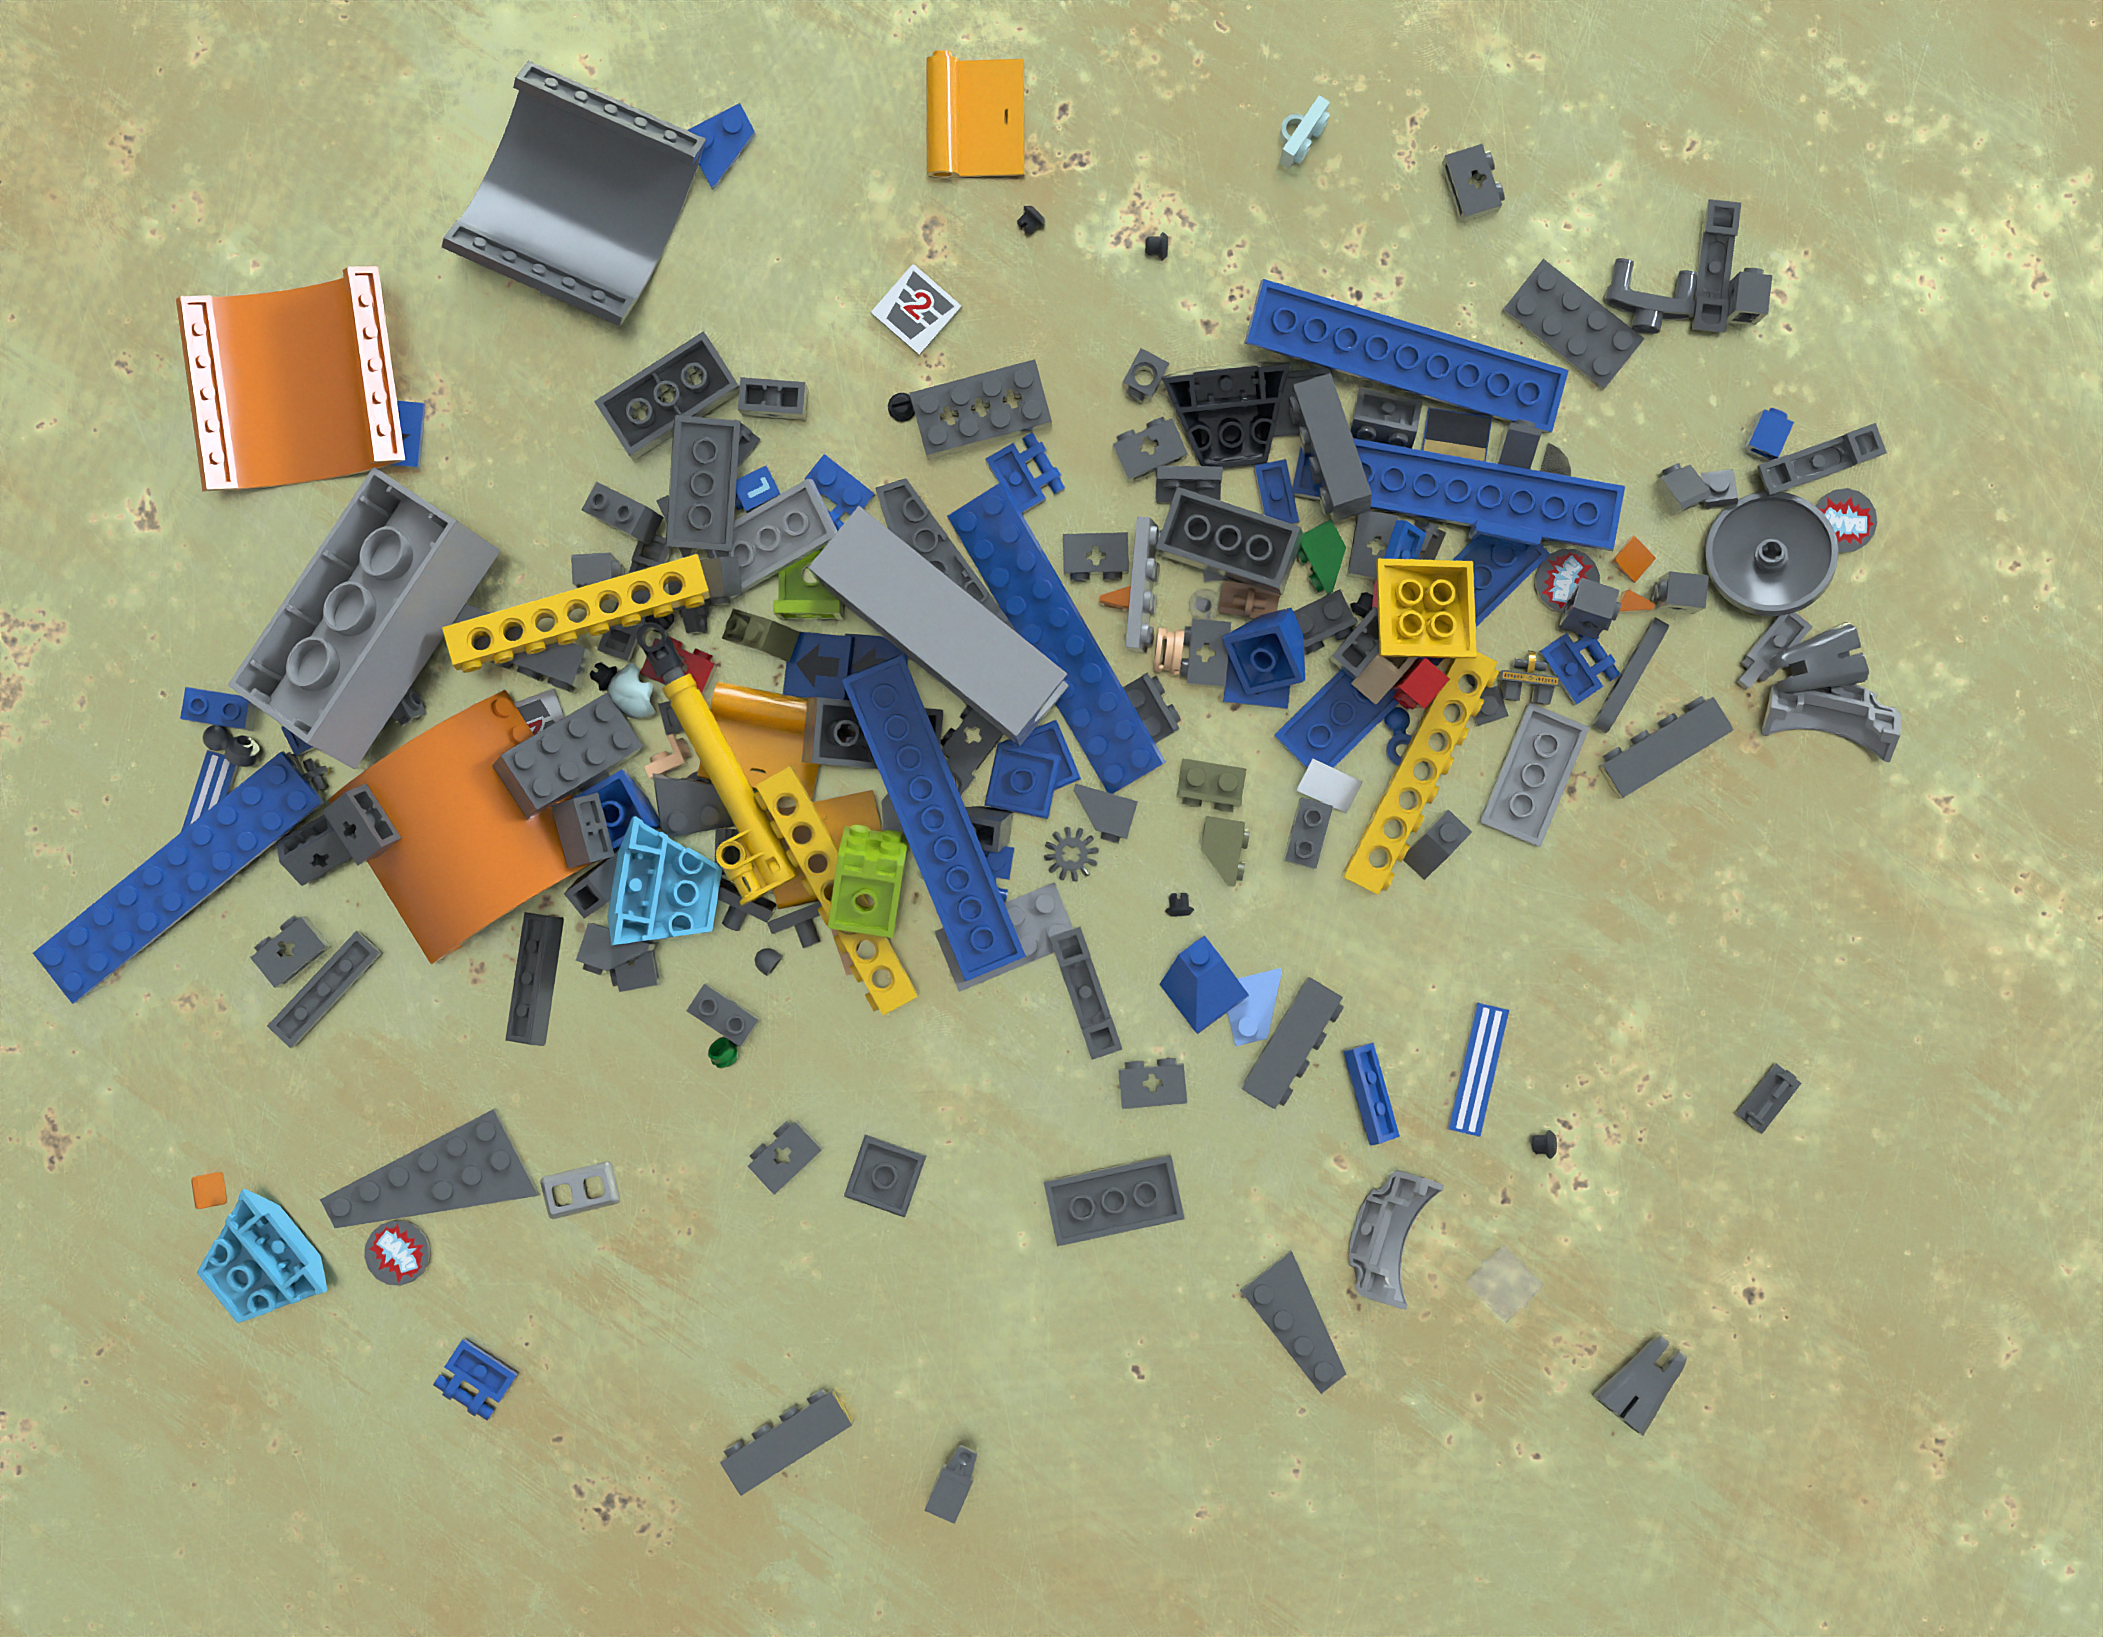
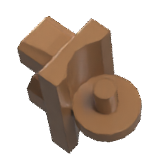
(1246, 600)

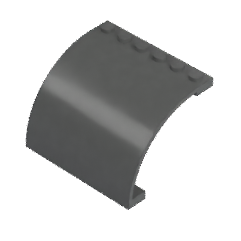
(578, 195)

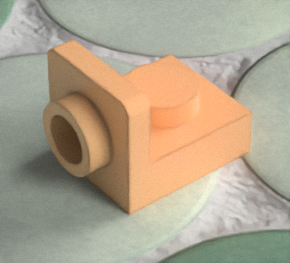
(665, 763)

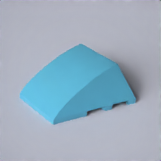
(660, 888)
(261, 1260)

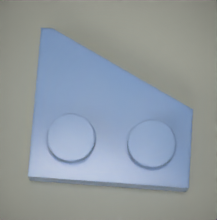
(1253, 1016)

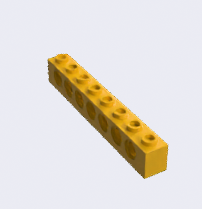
(462, 635)
(1403, 779)
(787, 783)

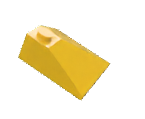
(1426, 608)

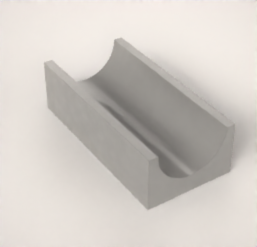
(363, 618)
(939, 626)

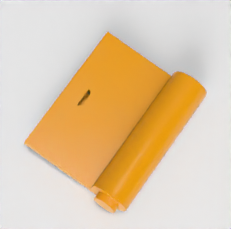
(968, 117)
(763, 732)
(840, 812)

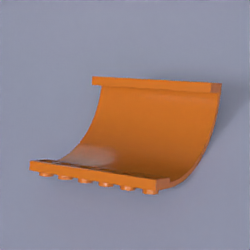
(291, 383)
(463, 836)

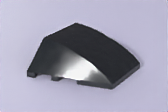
(1229, 410)

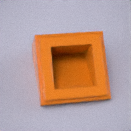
(1633, 559)
(1116, 599)
(1634, 603)
(209, 1190)

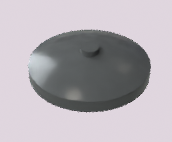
(1771, 553)

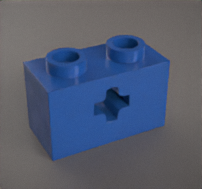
(218, 709)

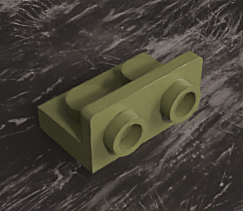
(1211, 784)

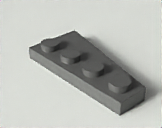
(1292, 1316)

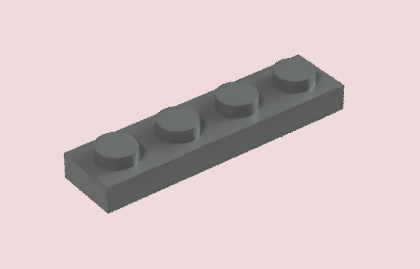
(324, 989)

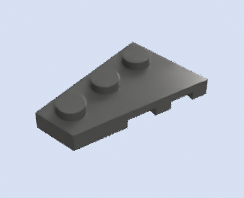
(688, 806)

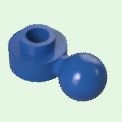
(1397, 722)

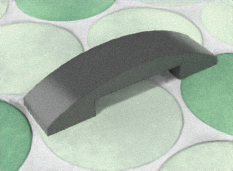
(1715, 265)
(1822, 459)
(622, 640)
(1086, 993)

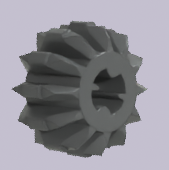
(1072, 843)

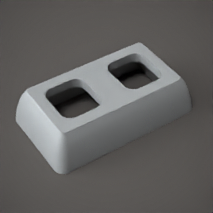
(575, 1180)

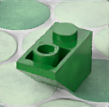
(1323, 552)

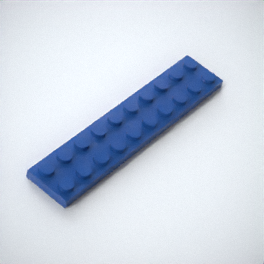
(1405, 355)
(1470, 489)
(1049, 620)
(1343, 716)
(933, 817)
(178, 877)

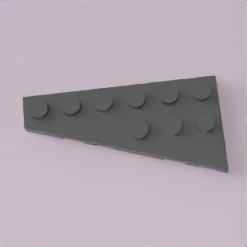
(917, 527)
(452, 1172)

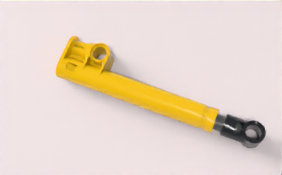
(762, 855)

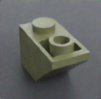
(761, 635)
(1222, 847)

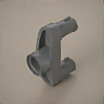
(1650, 308)

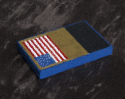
(1456, 433)

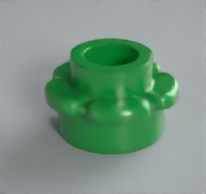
(723, 1052)

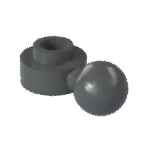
(238, 750)

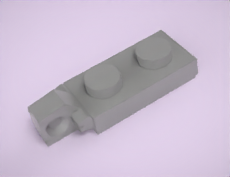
(1782, 634)

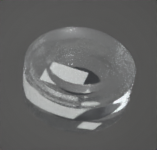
(1204, 604)

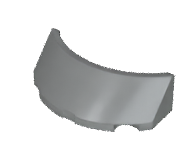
(1839, 710)
(1382, 1233)

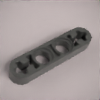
(1630, 675)

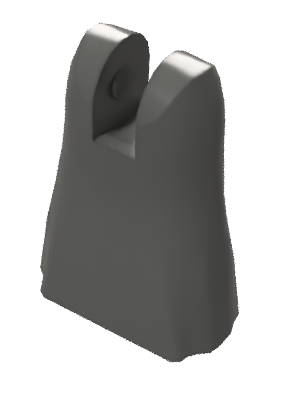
(1823, 661)
(1642, 1385)

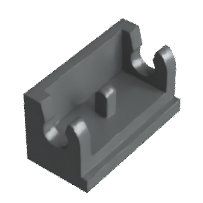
(582, 830)

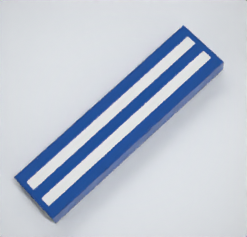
(212, 785)
(1478, 1069)

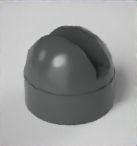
(767, 960)

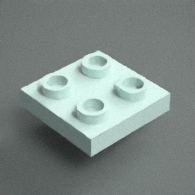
(1311, 124)

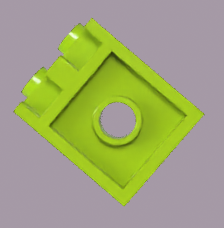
(803, 599)
(869, 865)

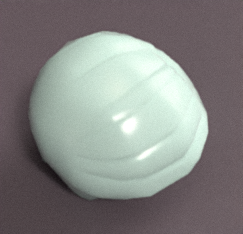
(630, 694)

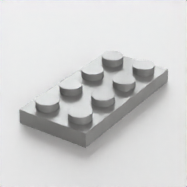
(779, 534)
(1144, 573)
(1534, 774)
(1035, 920)

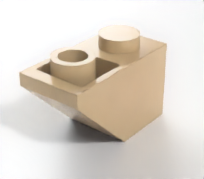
(1381, 676)

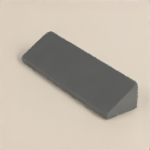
(534, 979)

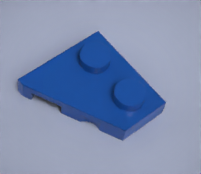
(725, 138)

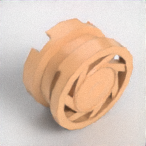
(1172, 651)

